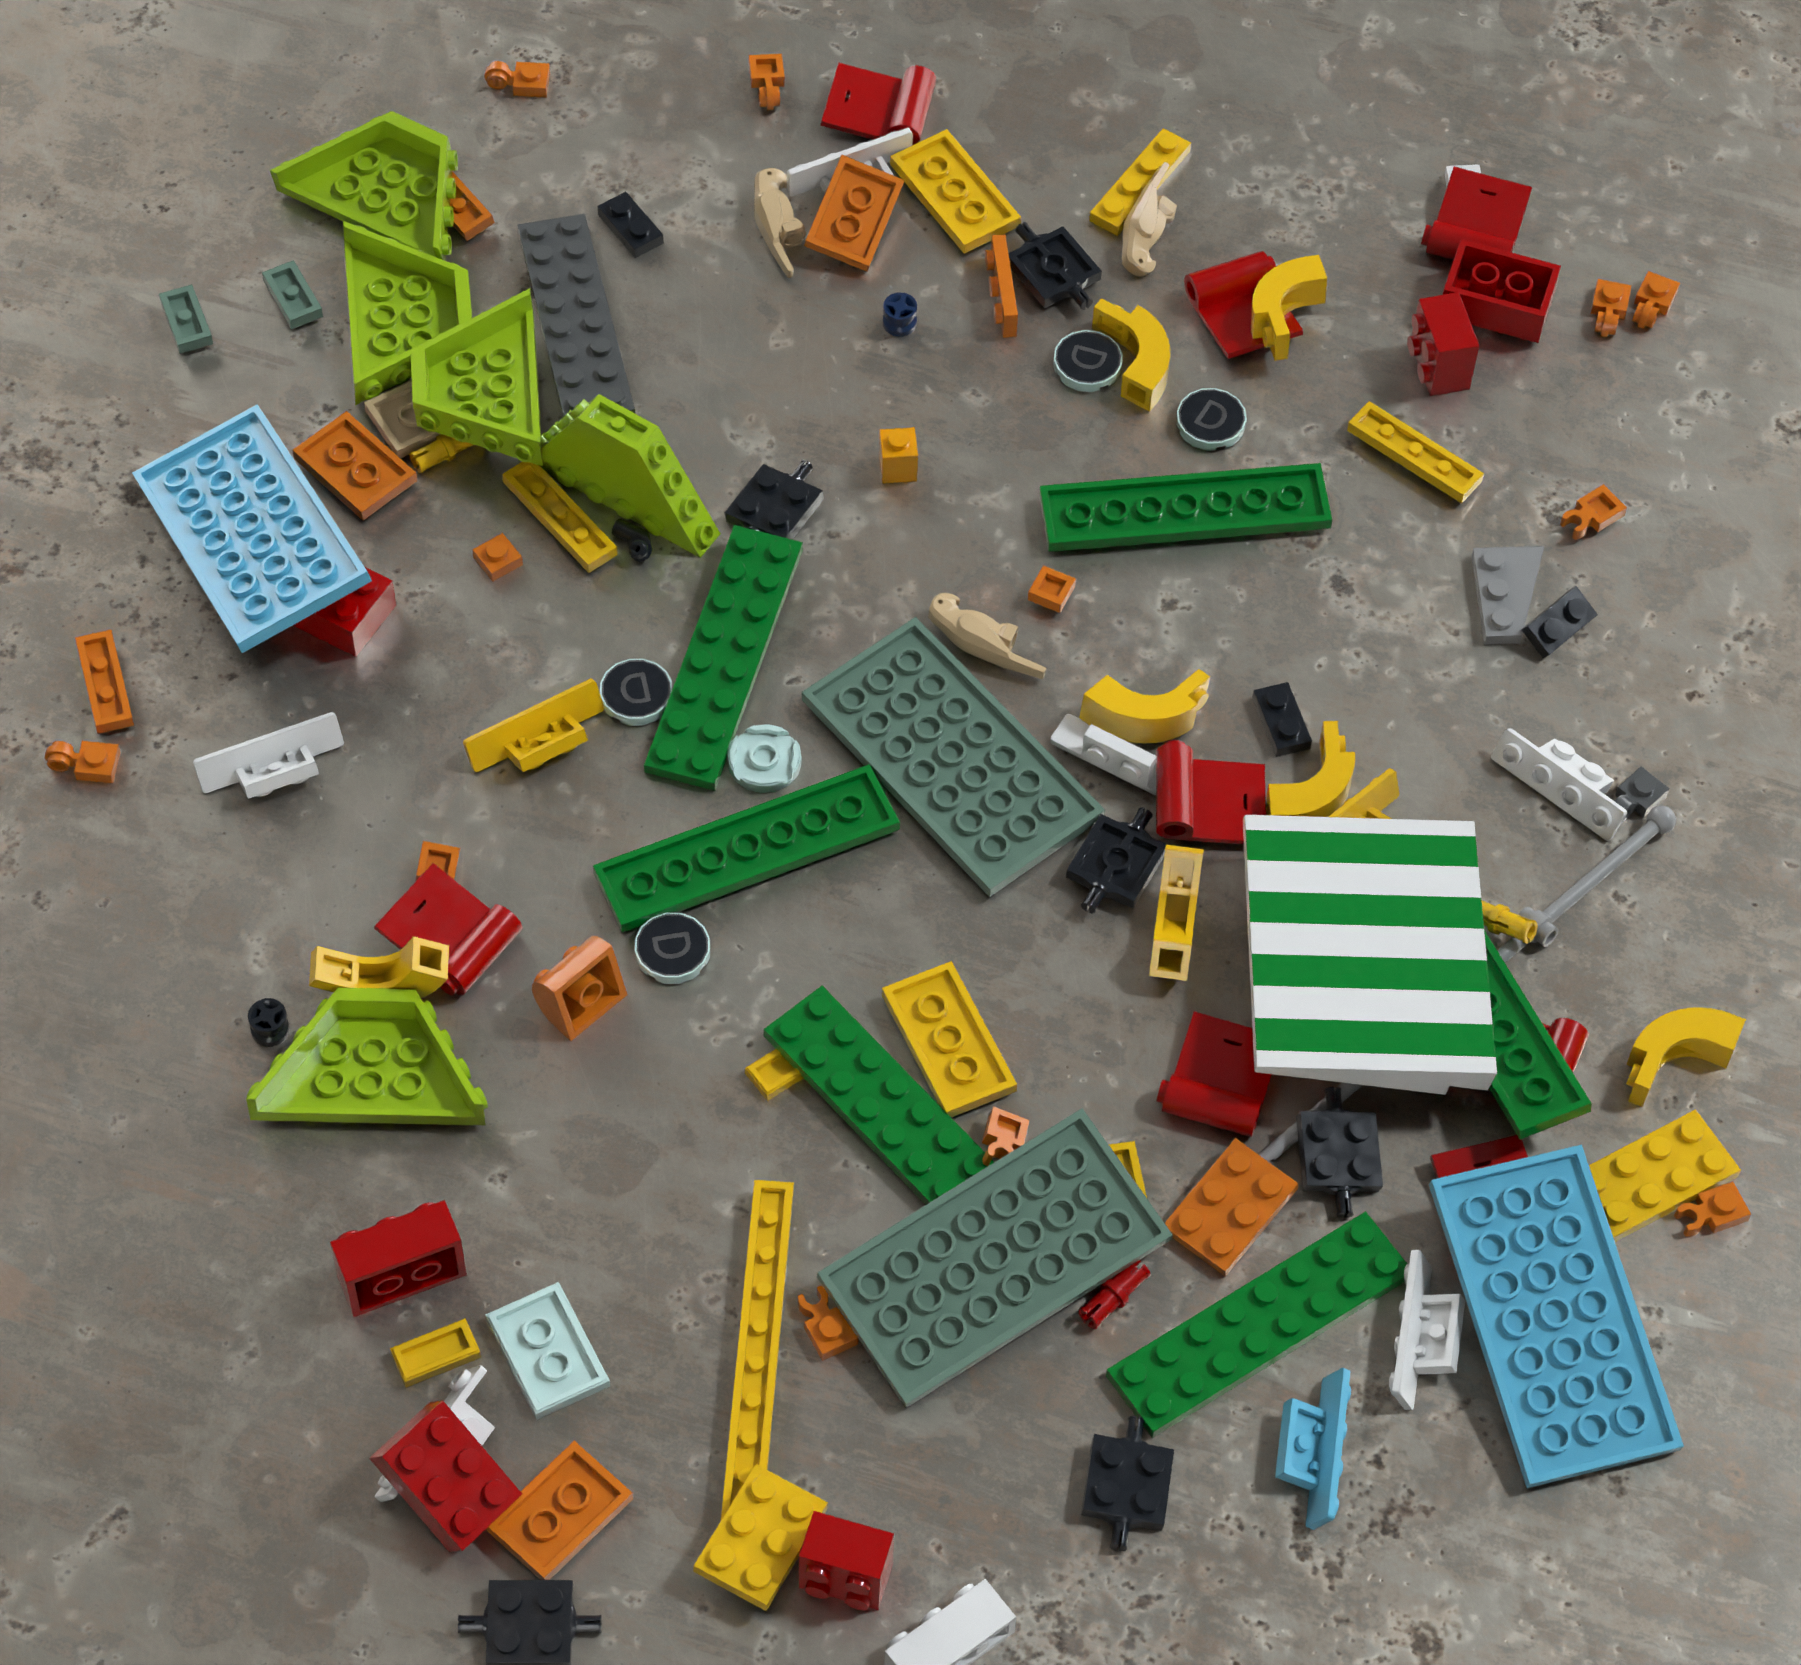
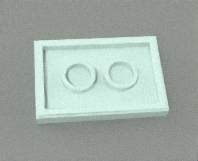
(547, 1350)

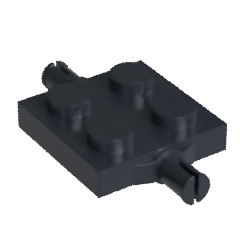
(1054, 266)
(776, 501)
(1116, 860)
(1339, 1151)
(1127, 1483)
(529, 1622)

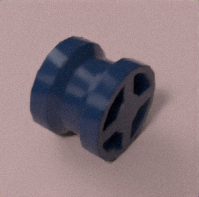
(900, 305)

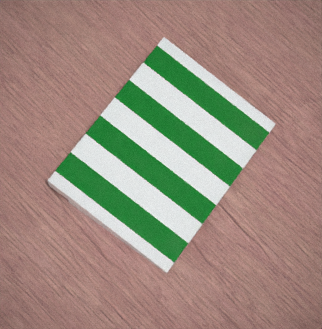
(1368, 952)

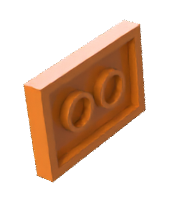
(854, 213)
(354, 465)
(1230, 1207)
(560, 1512)

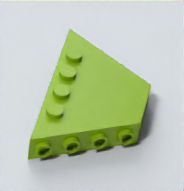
(383, 178)
(395, 305)
(483, 381)
(628, 468)
(369, 1061)

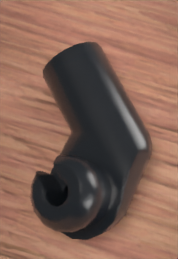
(637, 538)

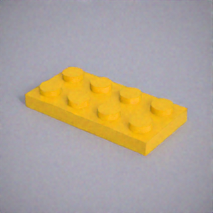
(955, 191)
(949, 1039)
(1660, 1173)

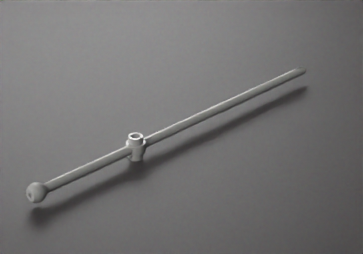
(1659, 821)

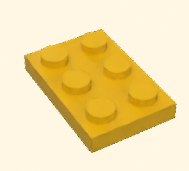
(759, 1537)

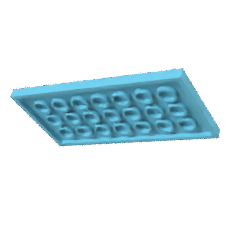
(251, 528)
(1555, 1316)

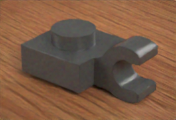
(1640, 793)

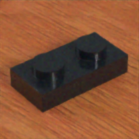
(630, 224)
(1559, 622)
(1282, 719)

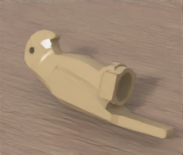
(776, 217)
(1145, 226)
(980, 635)

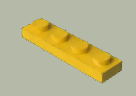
(1118, 201)
(1415, 452)
(560, 515)

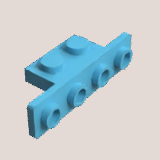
(1313, 1446)

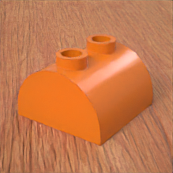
(580, 987)

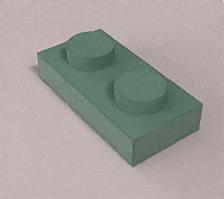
(292, 294)
(185, 318)

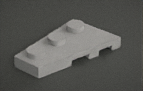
(1505, 589)

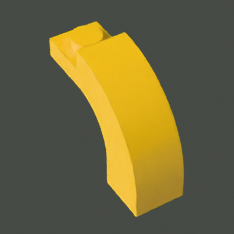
(1281, 290)
(1147, 341)
(1141, 716)
(1323, 792)
(1176, 912)
(416, 966)
(1677, 1034)

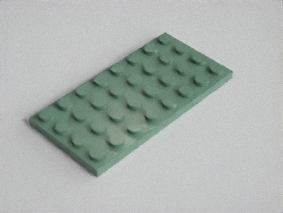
(953, 756)
(994, 1257)

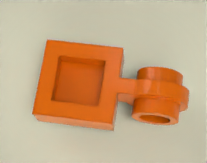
(768, 75)
(527, 80)
(1654, 297)
(1609, 305)
(93, 762)

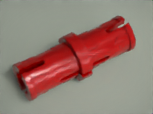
(1113, 1294)

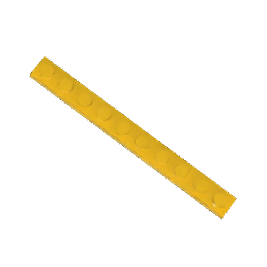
(758, 1334)

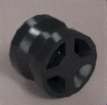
(272, 1013)

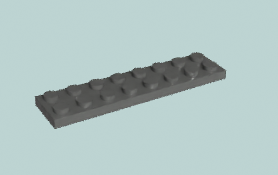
(573, 312)

